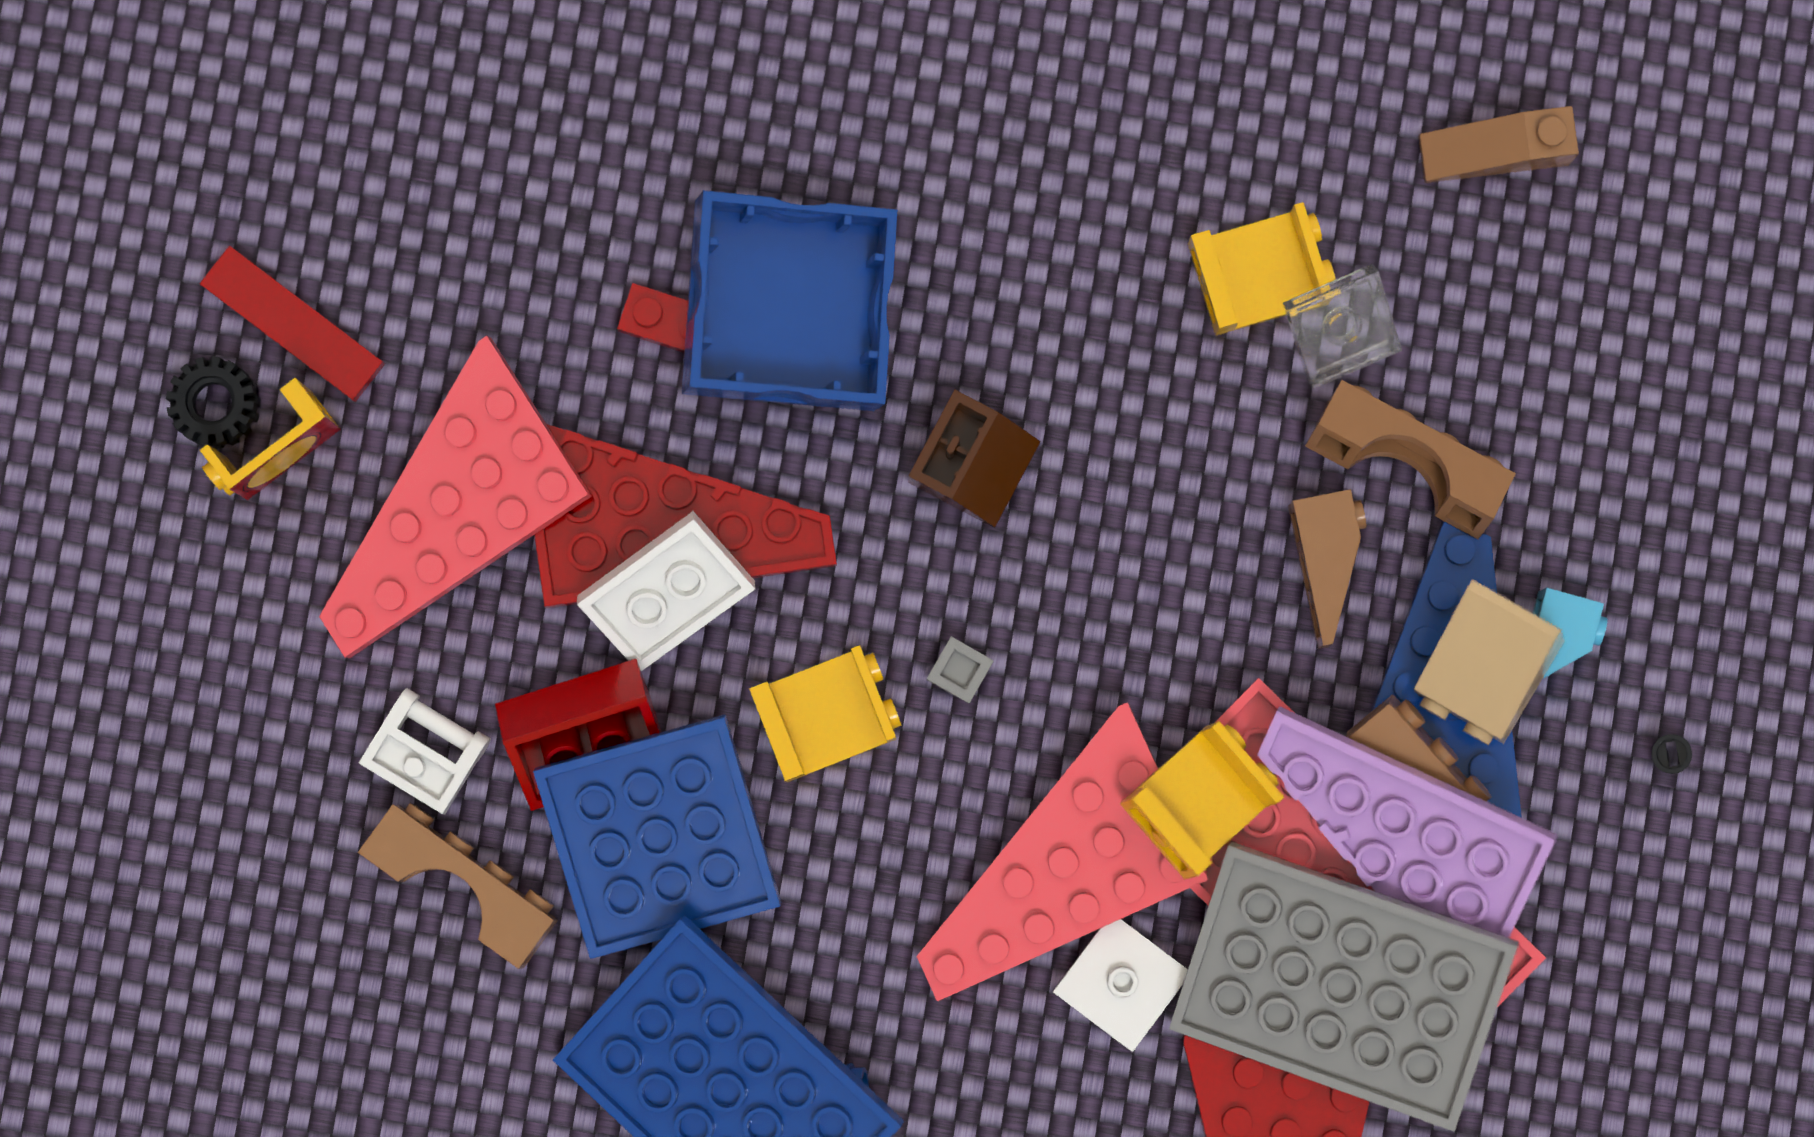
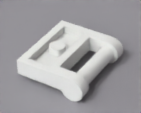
(416, 766)

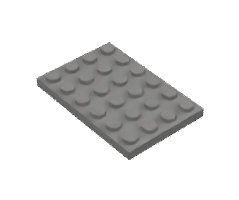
(1343, 985)

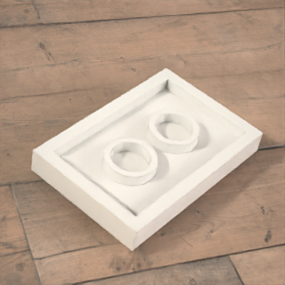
(666, 591)

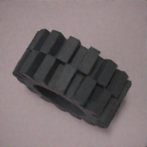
(187, 388)

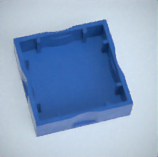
(789, 301)

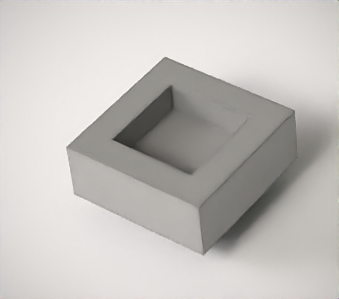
(960, 670)

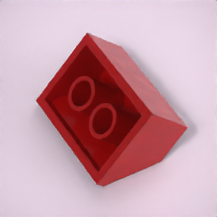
(574, 720)

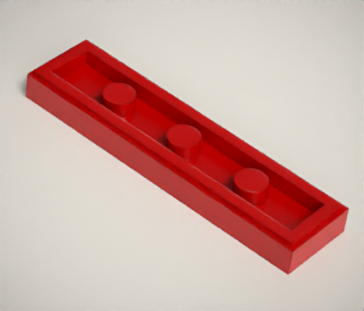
(292, 323)

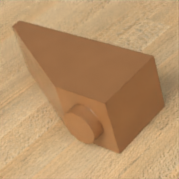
(1500, 145)
(1327, 546)

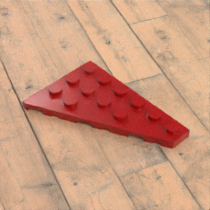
(643, 497)
(1259, 1100)

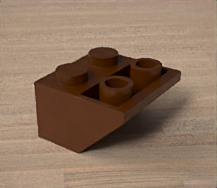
(973, 459)

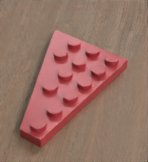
(466, 498)
(1063, 872)

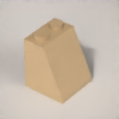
(1488, 664)

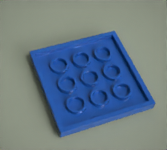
(657, 836)

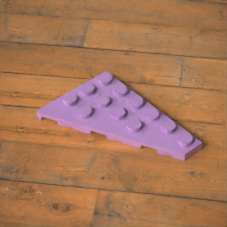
(1408, 828)

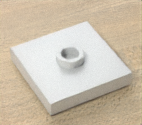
(1122, 982)

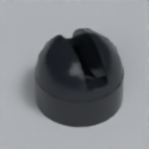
(1661, 756)

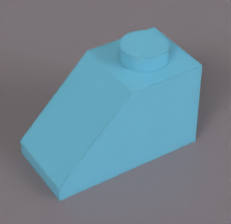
(1578, 620)

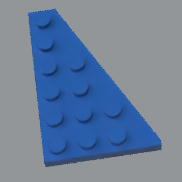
(1447, 574)

